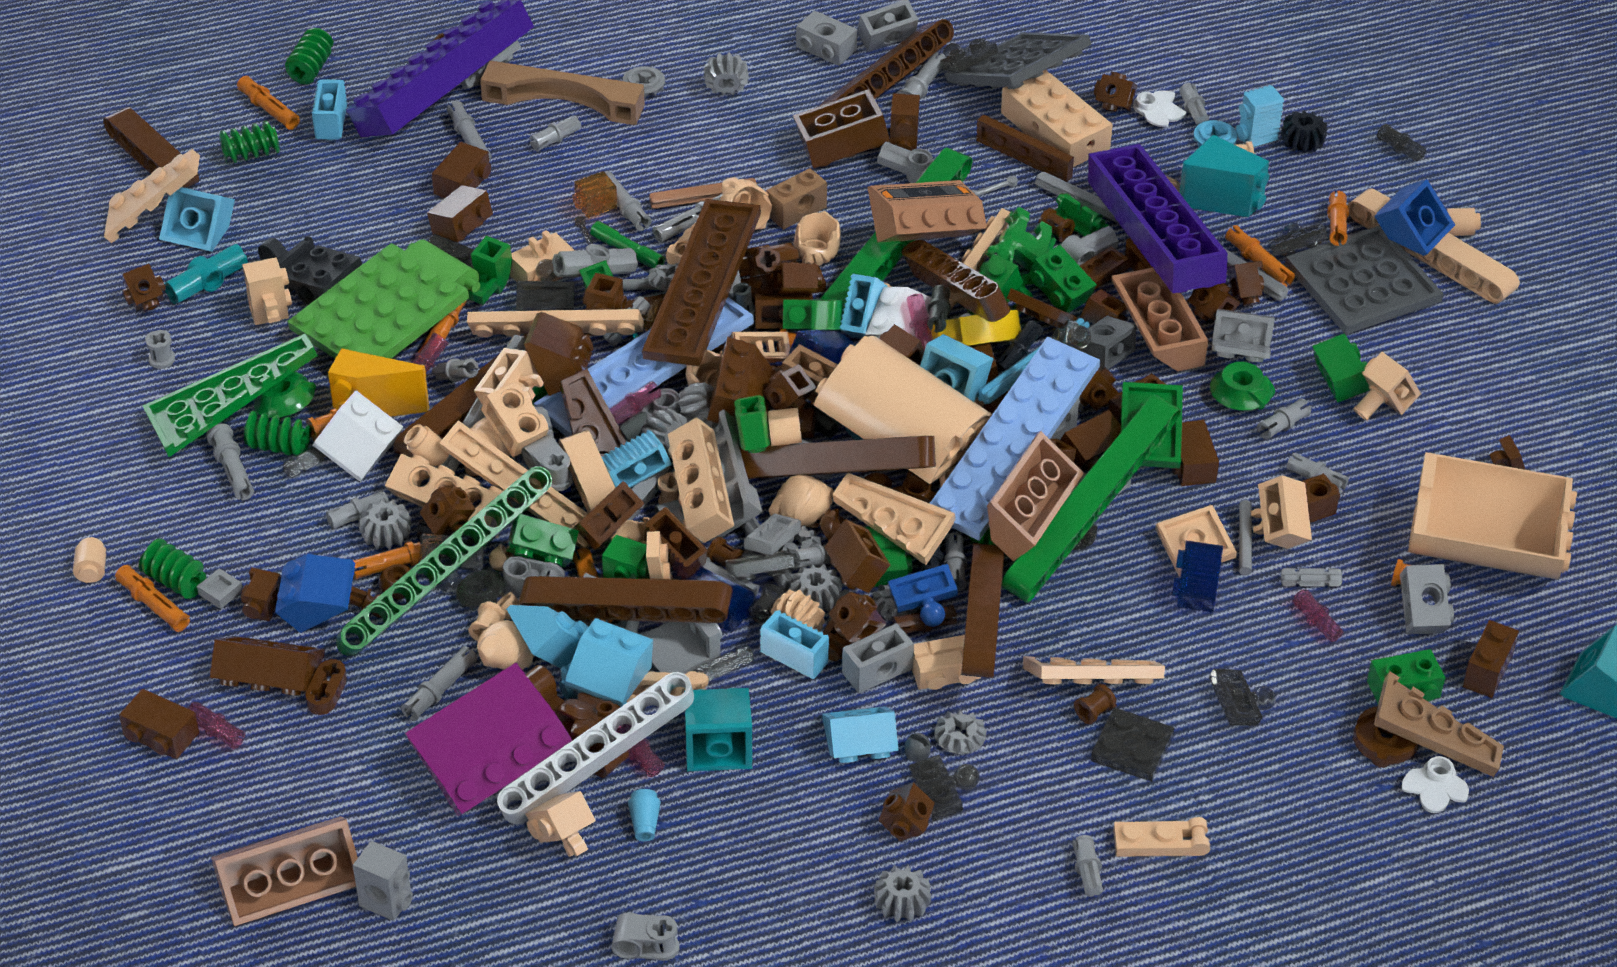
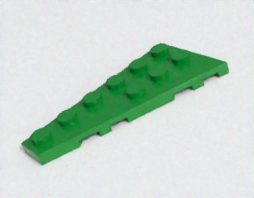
(207, 402)

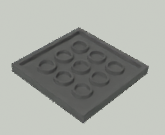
(1021, 59)
(1363, 280)

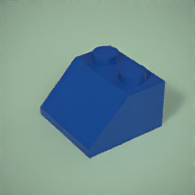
(1415, 218)
(314, 590)

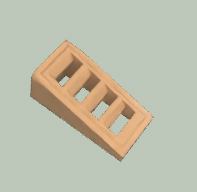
(767, 337)

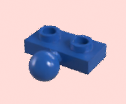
(924, 590)

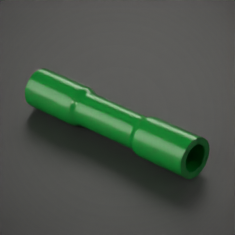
(614, 238)

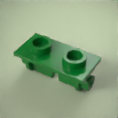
(1085, 219)

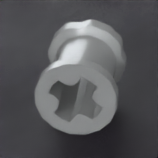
(160, 353)

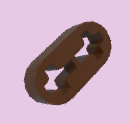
(320, 685)

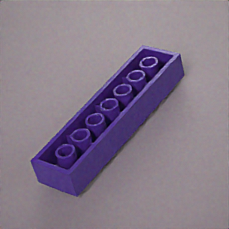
(439, 68)
(1157, 219)

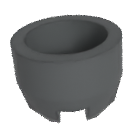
(917, 747)

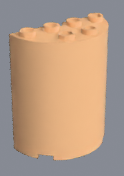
(890, 396)
(1493, 516)

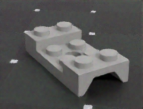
(742, 496)

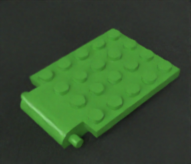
(387, 301)

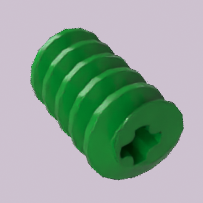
(309, 55)
(249, 141)
(276, 436)
(172, 568)

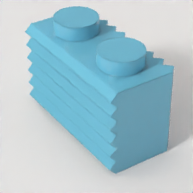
(329, 109)
(1260, 116)
(860, 304)
(636, 460)
(794, 644)

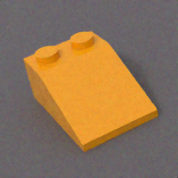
(386, 382)

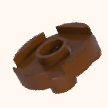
(1377, 748)

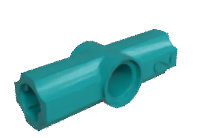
(205, 273)

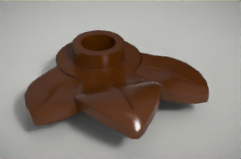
(586, 711)

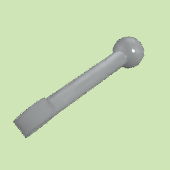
(1011, 181)

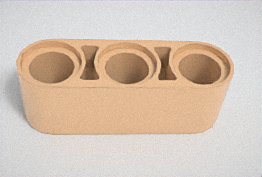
(784, 427)
(587, 469)

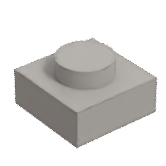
(220, 588)

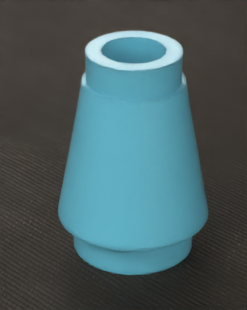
(644, 813)

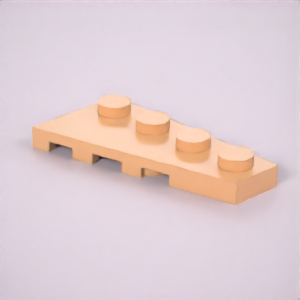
(149, 192)
(898, 517)
(1060, 668)

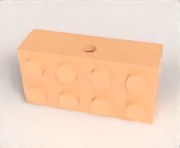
(1057, 117)

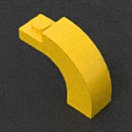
(976, 331)

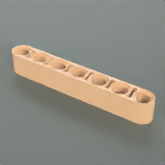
(1449, 256)

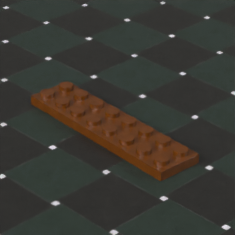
(701, 283)

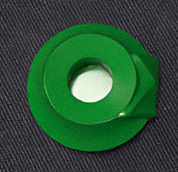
(1242, 387)
(286, 397)

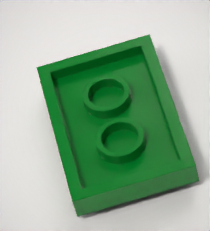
(1134, 396)

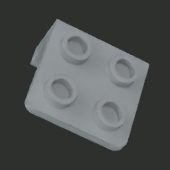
(1242, 335)
(684, 645)

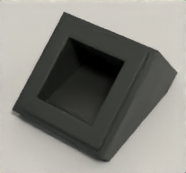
(633, 426)

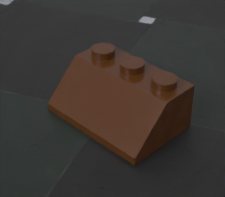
(841, 128)
(557, 350)
(739, 374)
(264, 664)

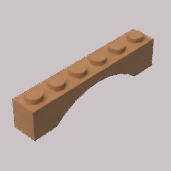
(515, 83)

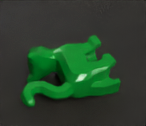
(1022, 246)

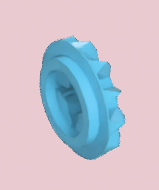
(1219, 128)

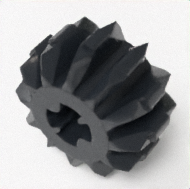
(1304, 131)

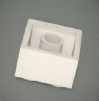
(892, 310)
(358, 436)

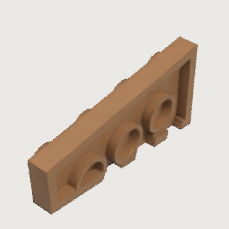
(1417, 720)

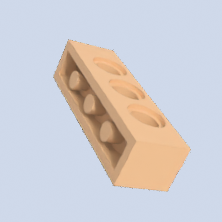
(410, 472)
(700, 480)

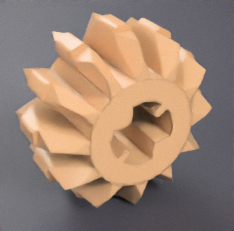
(800, 607)

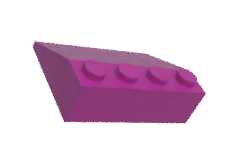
(488, 738)

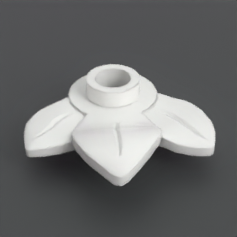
(1158, 108)
(1436, 784)

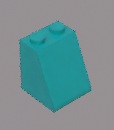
(1224, 179)
(1595, 675)
(719, 730)

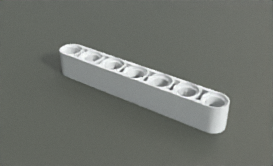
(602, 732)

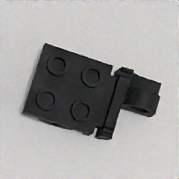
(310, 268)

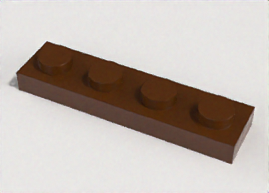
(1024, 148)

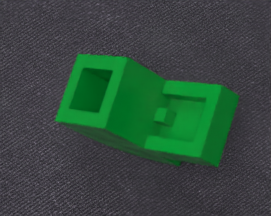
(493, 263)
(812, 314)

